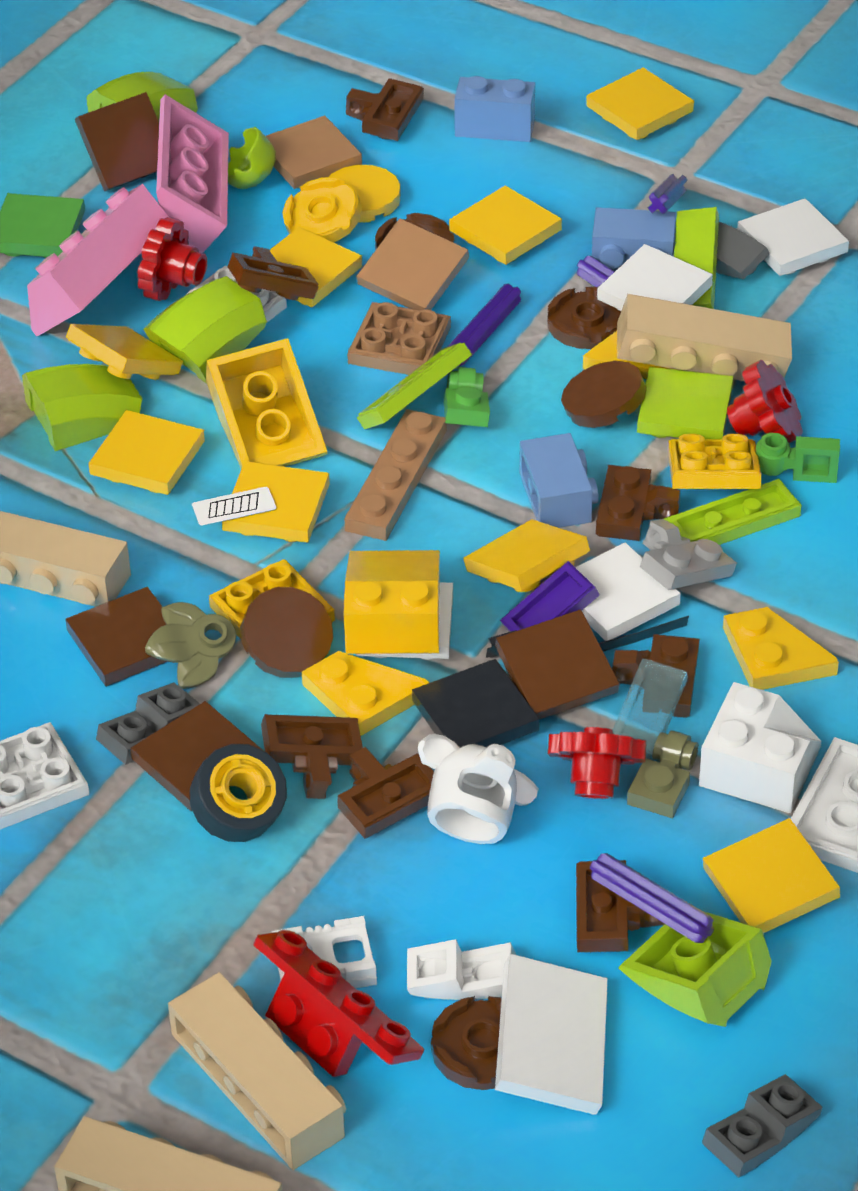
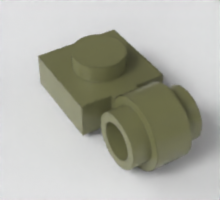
(662, 784)

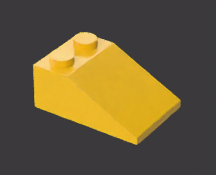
(265, 405)
(392, 602)

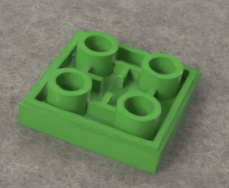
(37, 223)

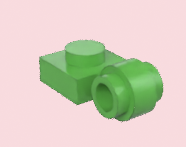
(464, 398)
(811, 458)

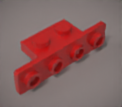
(326, 1011)

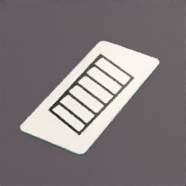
(233, 506)

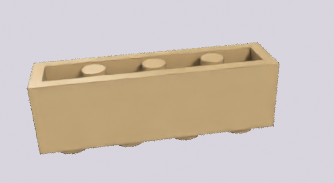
(699, 338)
(61, 560)
(258, 1070)
(115, 1159)

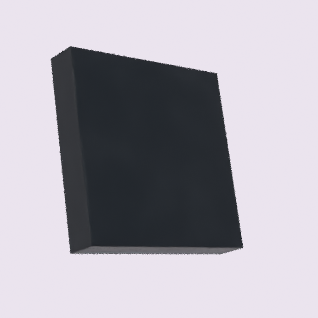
(476, 707)

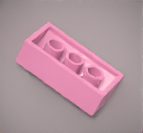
(192, 172)
(92, 258)

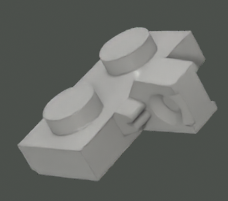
(682, 563)

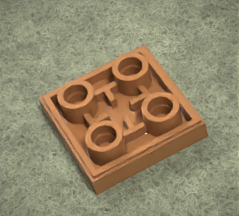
(312, 151)
(412, 266)
(398, 338)

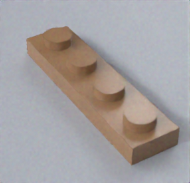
(395, 475)

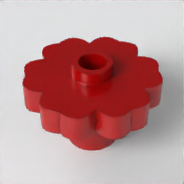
(169, 260)
(765, 404)
(596, 758)

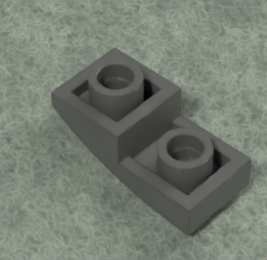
(738, 252)
(152, 713)
(764, 1127)

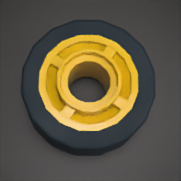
(253, 773)

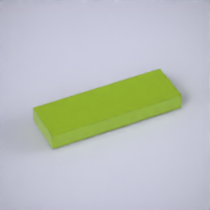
(697, 244)
(413, 385)
(738, 514)

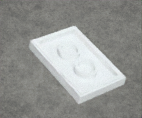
(830, 807)
(552, 1034)

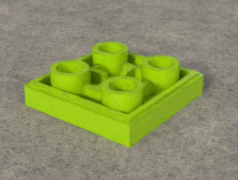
(684, 403)

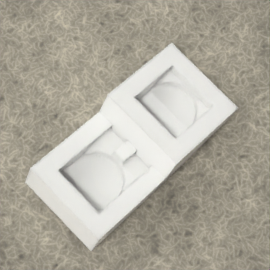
(450, 974)

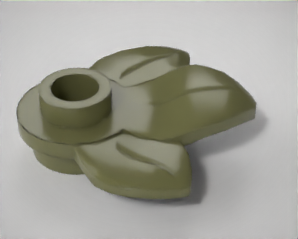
(185, 642)

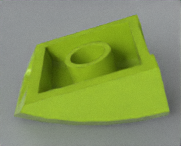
(140, 82)
(208, 324)
(78, 401)
(706, 977)

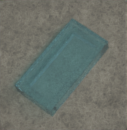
(650, 702)

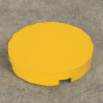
(376, 188)
(324, 208)

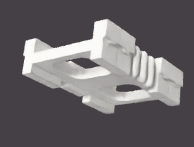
(321, 942)

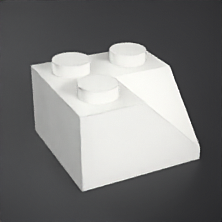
(758, 749)

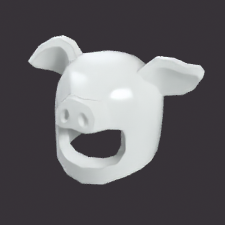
(473, 789)

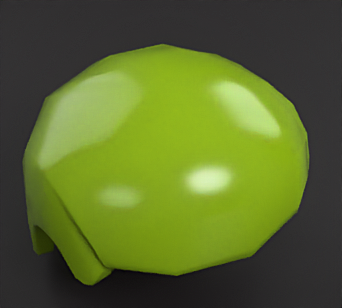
(252, 161)

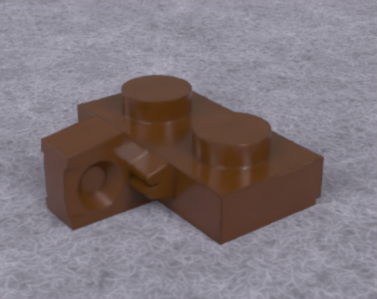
(385, 112)
(265, 273)
(631, 499)
(666, 650)
(312, 746)
(384, 792)
(604, 915)

